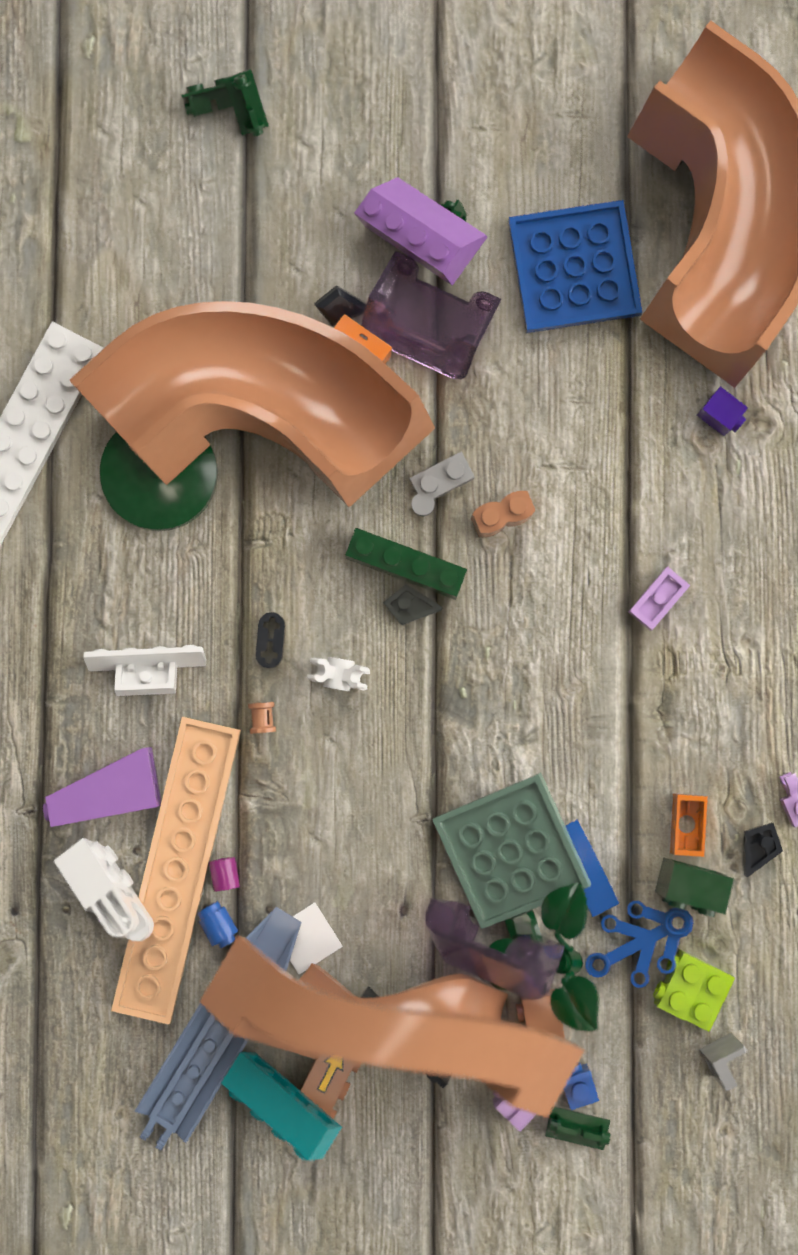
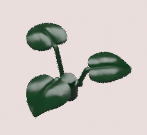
(578, 999)

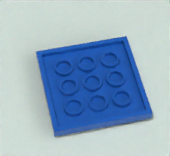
(575, 266)

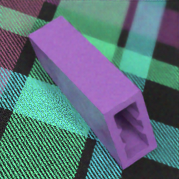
(113, 790)

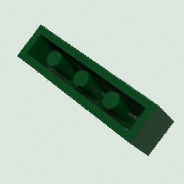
(405, 563)

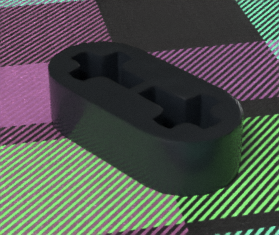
(263, 639)

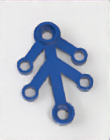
(644, 940)

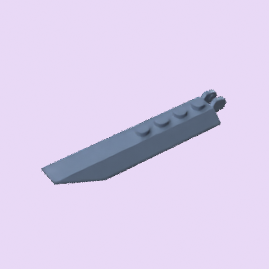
(207, 1048)

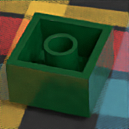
(694, 886)

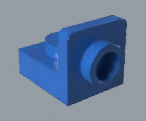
(580, 1087)

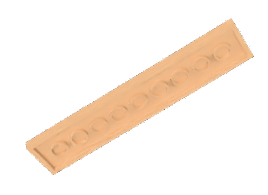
(177, 869)

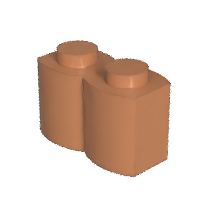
(494, 516)

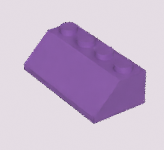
(420, 228)

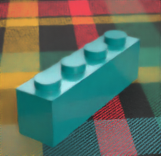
(281, 1106)

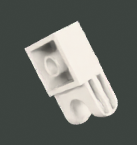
(105, 889)

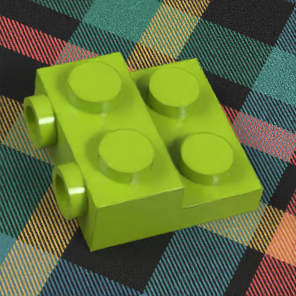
(693, 990)

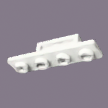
(145, 669)

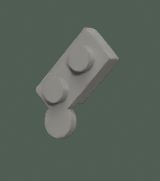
(438, 481)

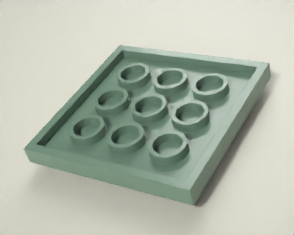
(510, 850)

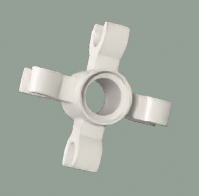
(338, 673)

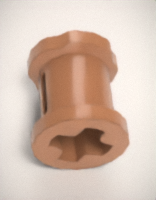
(262, 717)

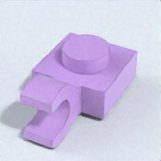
(790, 802)

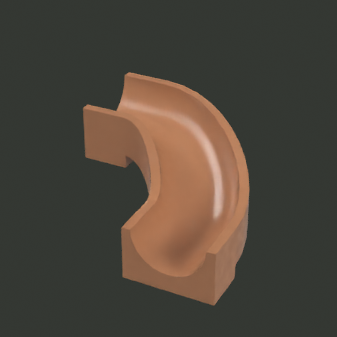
(739, 136)
(259, 374)
(431, 1028)

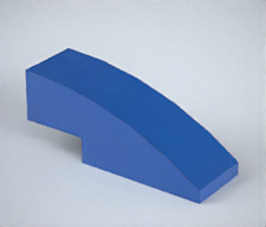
(600, 894)

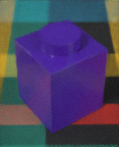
(723, 412)

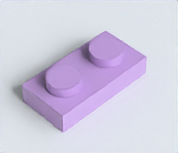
(659, 598)

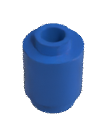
(217, 925)

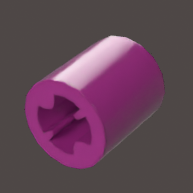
(224, 874)

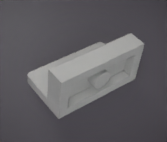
(718, 1054)

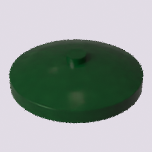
(144, 498)

